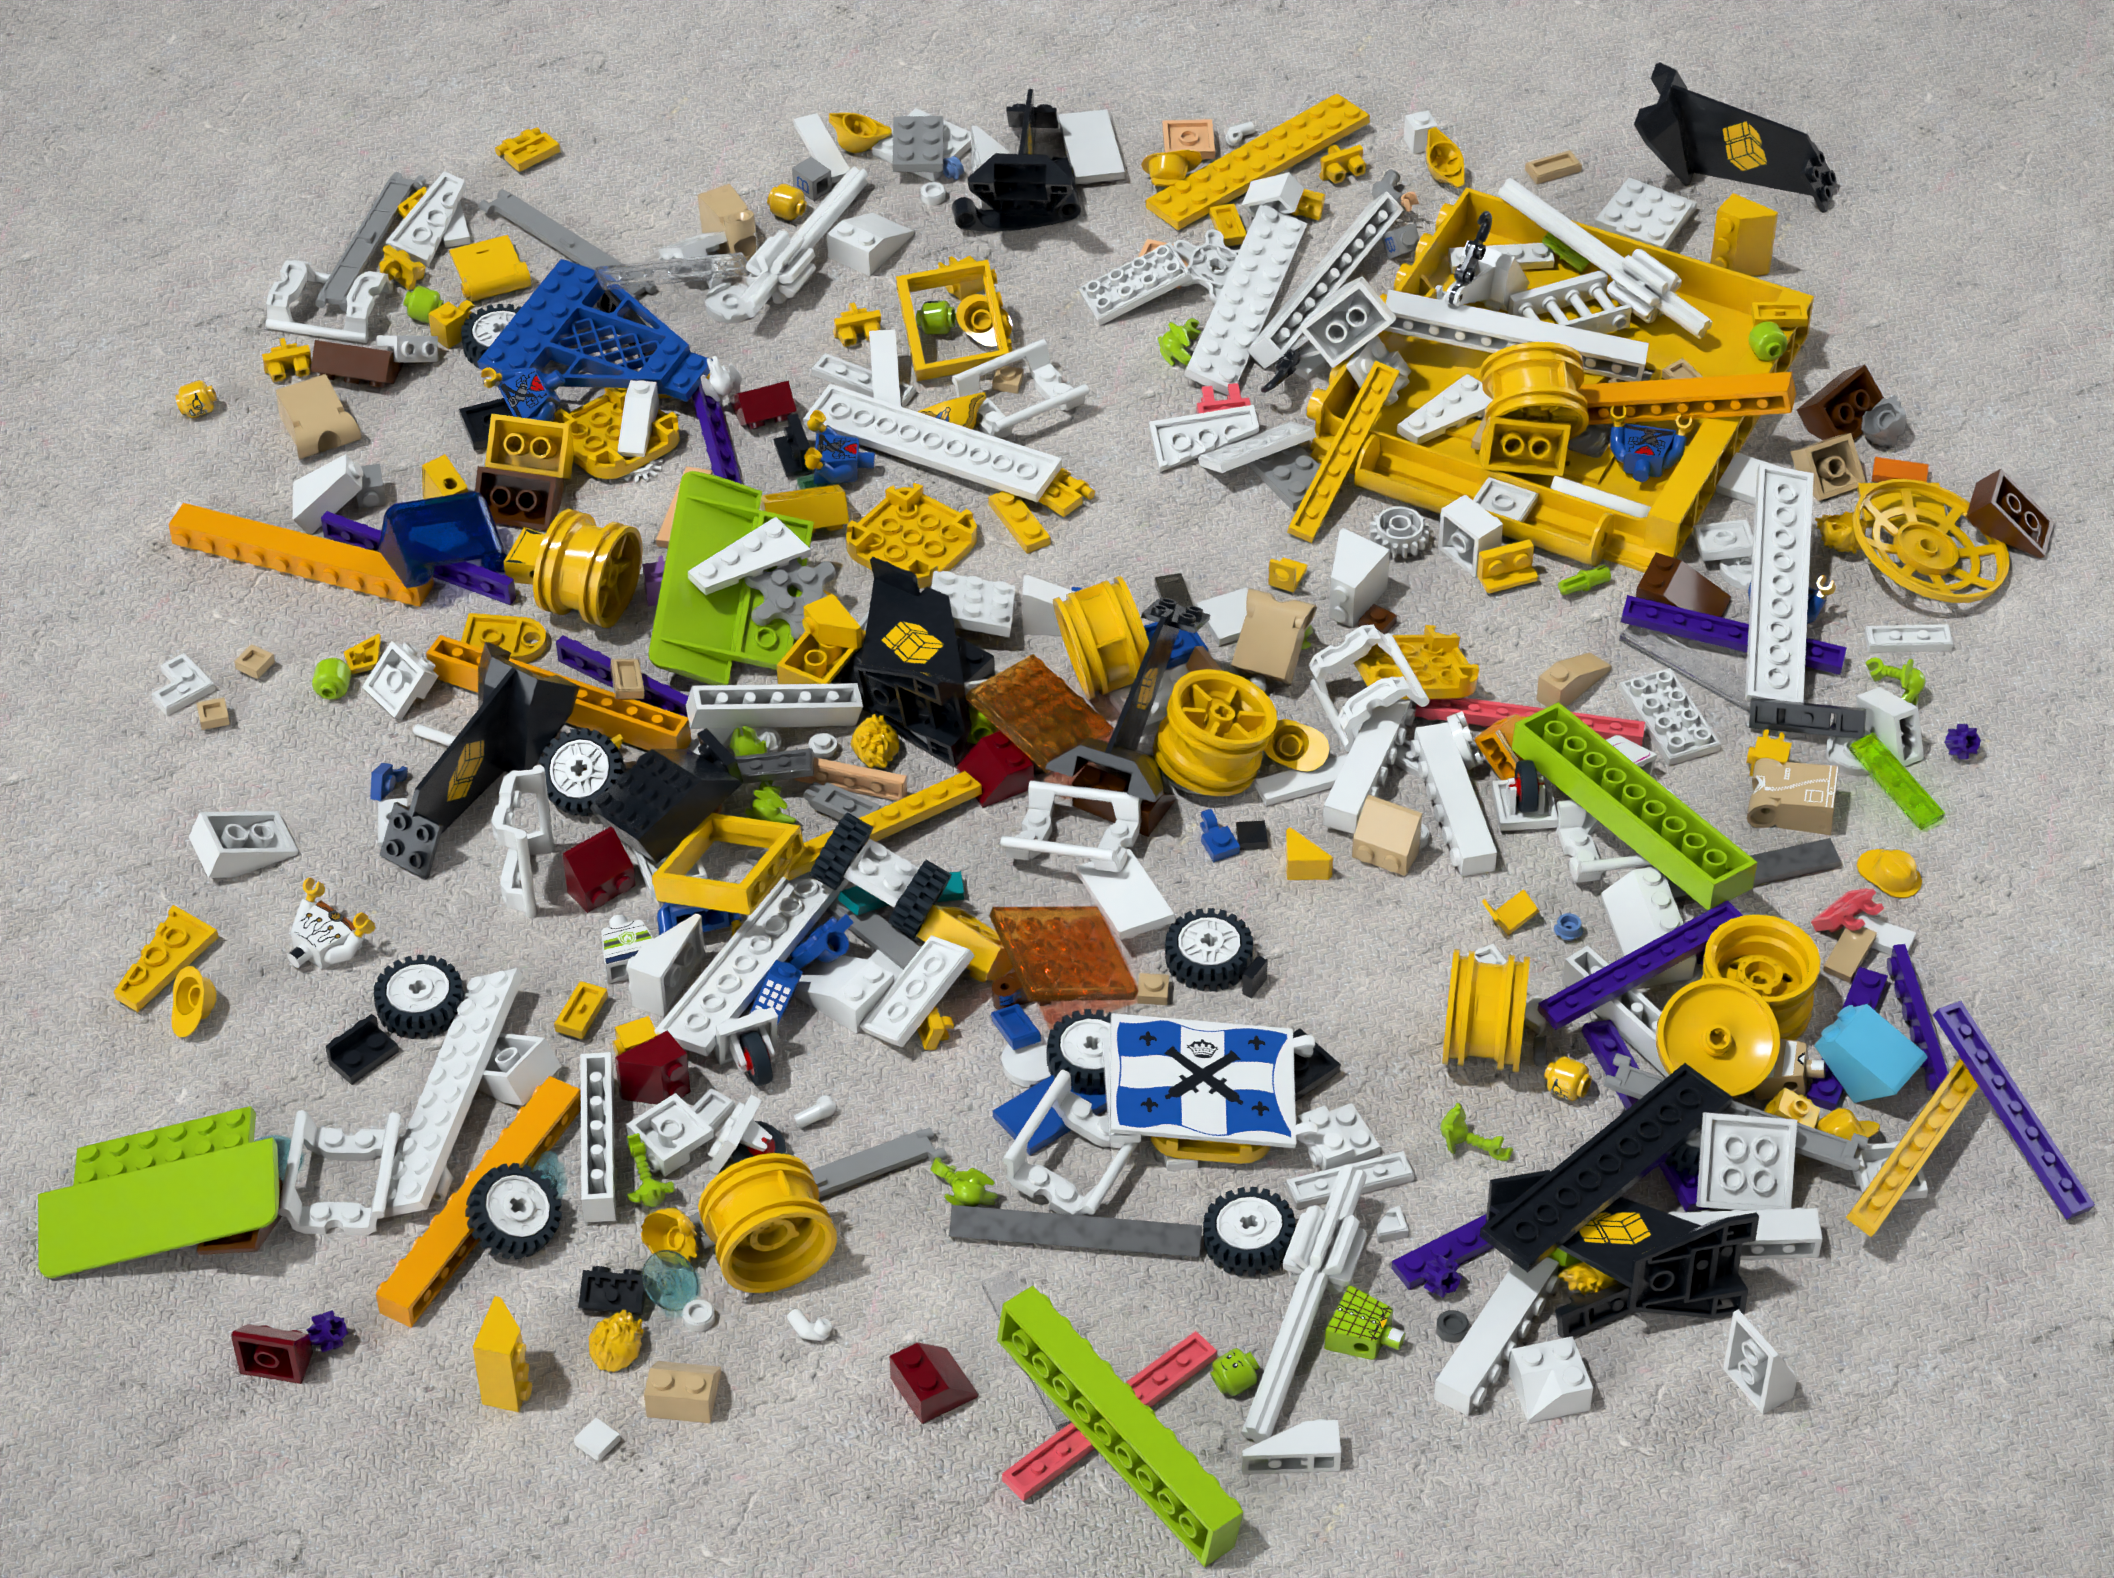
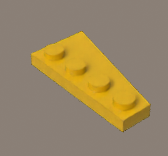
(173, 948)

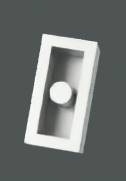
(1277, 192)

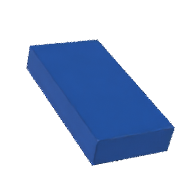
(1015, 1026)

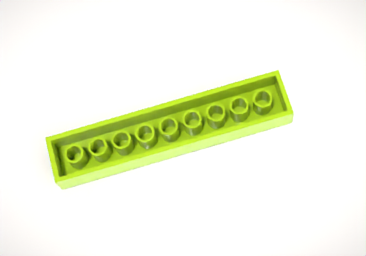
(1634, 806)
(1120, 1426)

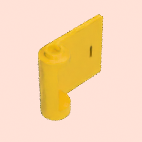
(489, 268)

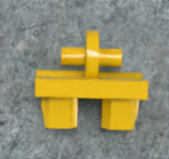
(1339, 162)
(1310, 205)
(401, 268)
(855, 322)
(287, 357)

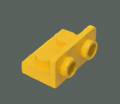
(1507, 566)

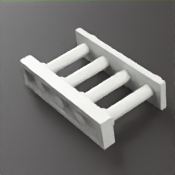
(1573, 292)

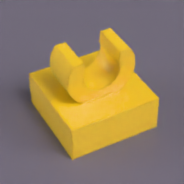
(934, 1029)

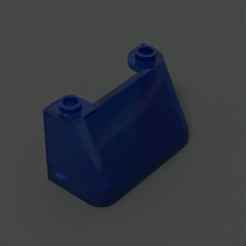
(440, 533)

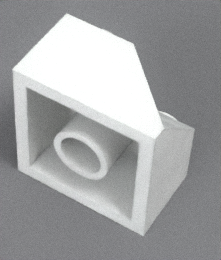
(1467, 531)
(1550, 1379)

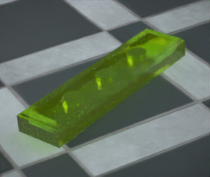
(1897, 781)

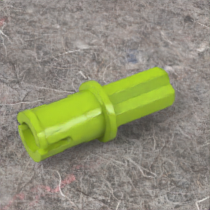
(1565, 252)
(1585, 580)

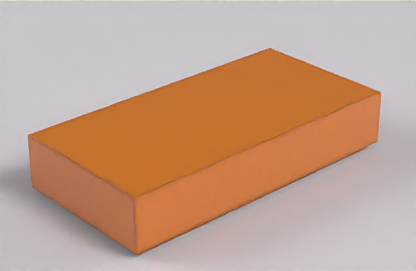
(1889, 469)

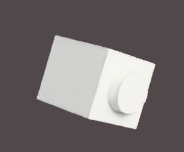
(1416, 130)

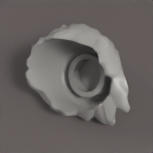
(1884, 422)

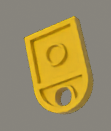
(508, 633)

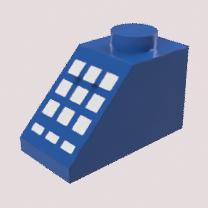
(778, 988)

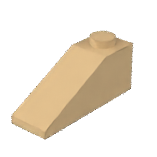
(1570, 679)

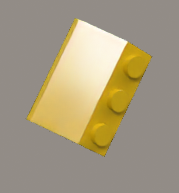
(1744, 236)
(530, 446)
(1524, 446)
(822, 505)
(813, 662)
(969, 932)
(501, 1360)

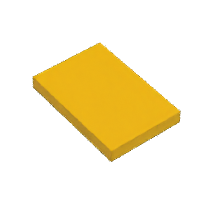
(1894, 500)

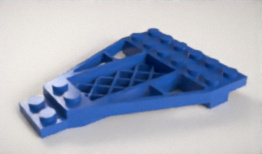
(566, 305)

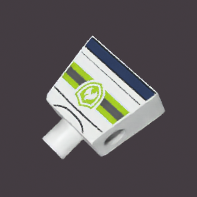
(621, 943)

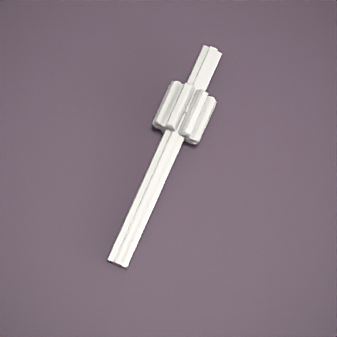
(784, 262)
(1636, 278)
(1320, 1258)

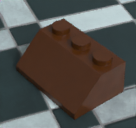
(355, 363)
(1841, 404)
(520, 497)
(1103, 778)

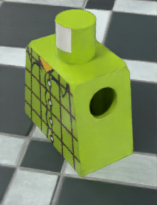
(1362, 1326)

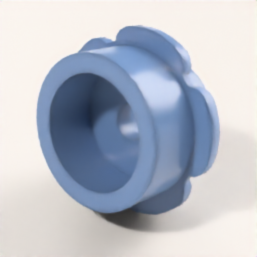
(952, 167)
(1568, 927)

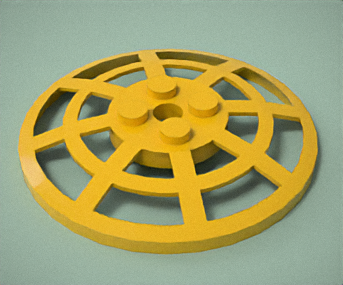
(1927, 547)

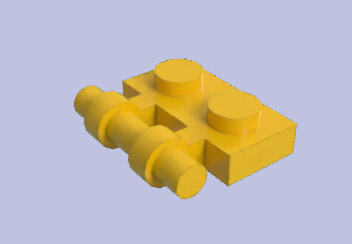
(528, 148)
(1066, 493)

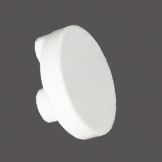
(1464, 740)

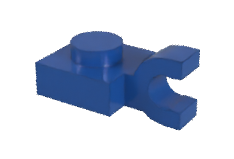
(384, 780)
(1217, 841)

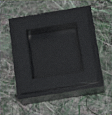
(1252, 835)
(1254, 976)

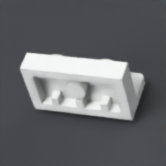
(411, 347)

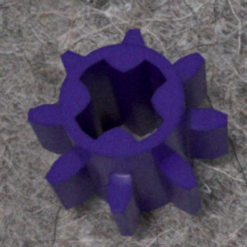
(1962, 741)
(1441, 1276)
(327, 1331)

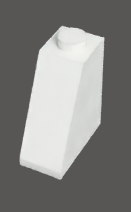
(325, 491)
(1038, 606)
(1894, 723)

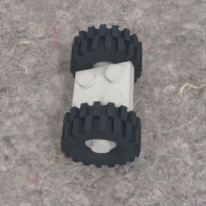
(880, 873)

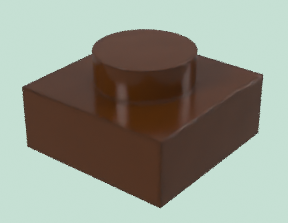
(1379, 617)

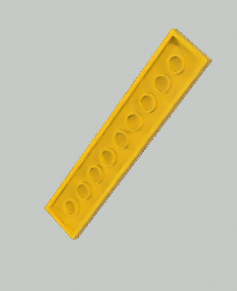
(1257, 160)

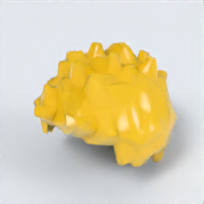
(1838, 531)
(875, 742)
(670, 1231)
(1586, 1278)
(615, 1341)

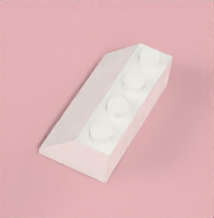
(1642, 911)

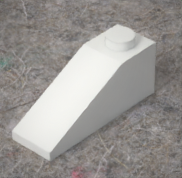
(638, 414)
(1300, 1449)

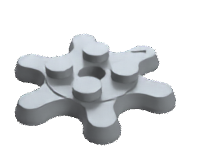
(776, 598)

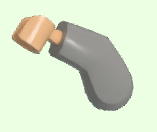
(1388, 184)

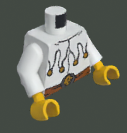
(323, 933)

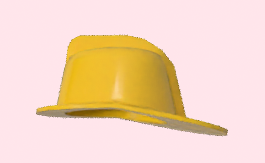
(1170, 167)
(975, 319)
(1297, 746)
(1891, 872)
(192, 1000)
(1844, 1124)

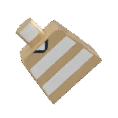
(1790, 1070)

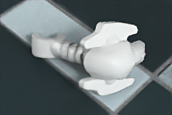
(721, 380)

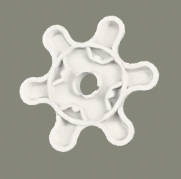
(1203, 257)

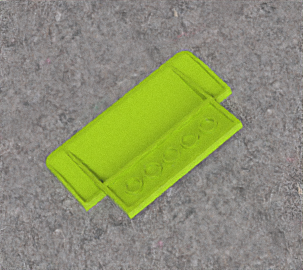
(702, 632)
(159, 1193)

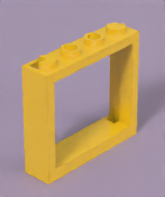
(945, 277)
(784, 849)

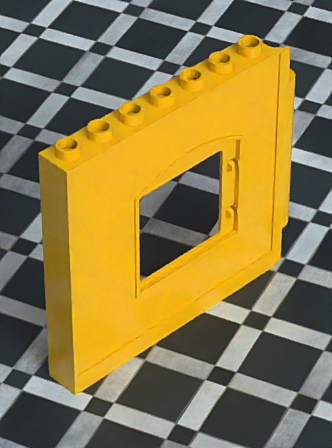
(1448, 467)

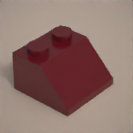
(763, 404)
(998, 767)
(598, 870)
(653, 1071)
(272, 1352)
(930, 1380)

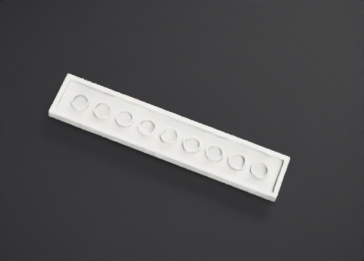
(1245, 299)
(937, 443)
(1779, 584)
(746, 959)
(450, 1091)

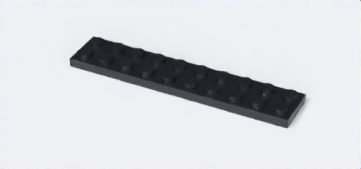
(1604, 1168)

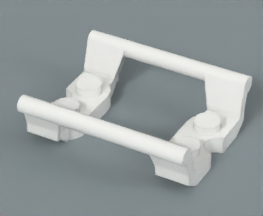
(359, 302)
(1046, 381)
(1381, 693)
(1038, 826)
(1585, 863)
(517, 875)
(336, 1145)
(1039, 1180)

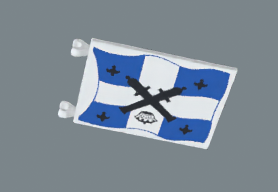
(1205, 1081)

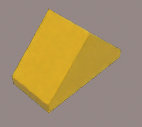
(1306, 859)

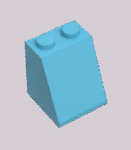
(1868, 1054)

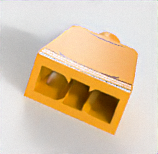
(1497, 746)

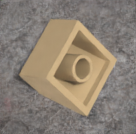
(1833, 464)
(1387, 835)
(681, 1391)

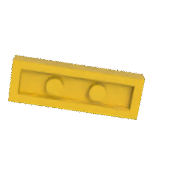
(1019, 521)

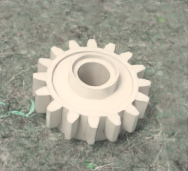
(1400, 531)

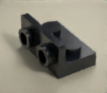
(793, 447)
(717, 754)
(360, 1050)
(612, 1291)

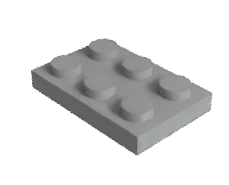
(918, 144)
(1287, 473)

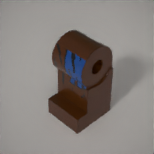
(1009, 991)

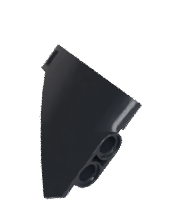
(969, 217)

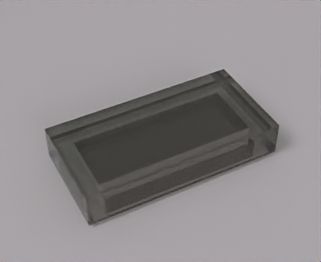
(1174, 588)

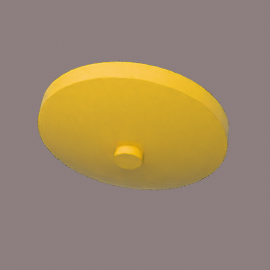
(1720, 1033)

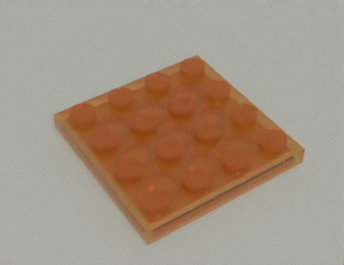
(1037, 710)
(1063, 953)

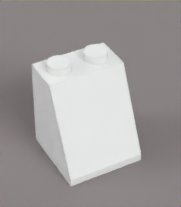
(1356, 577)

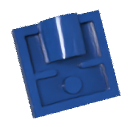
(817, 944)

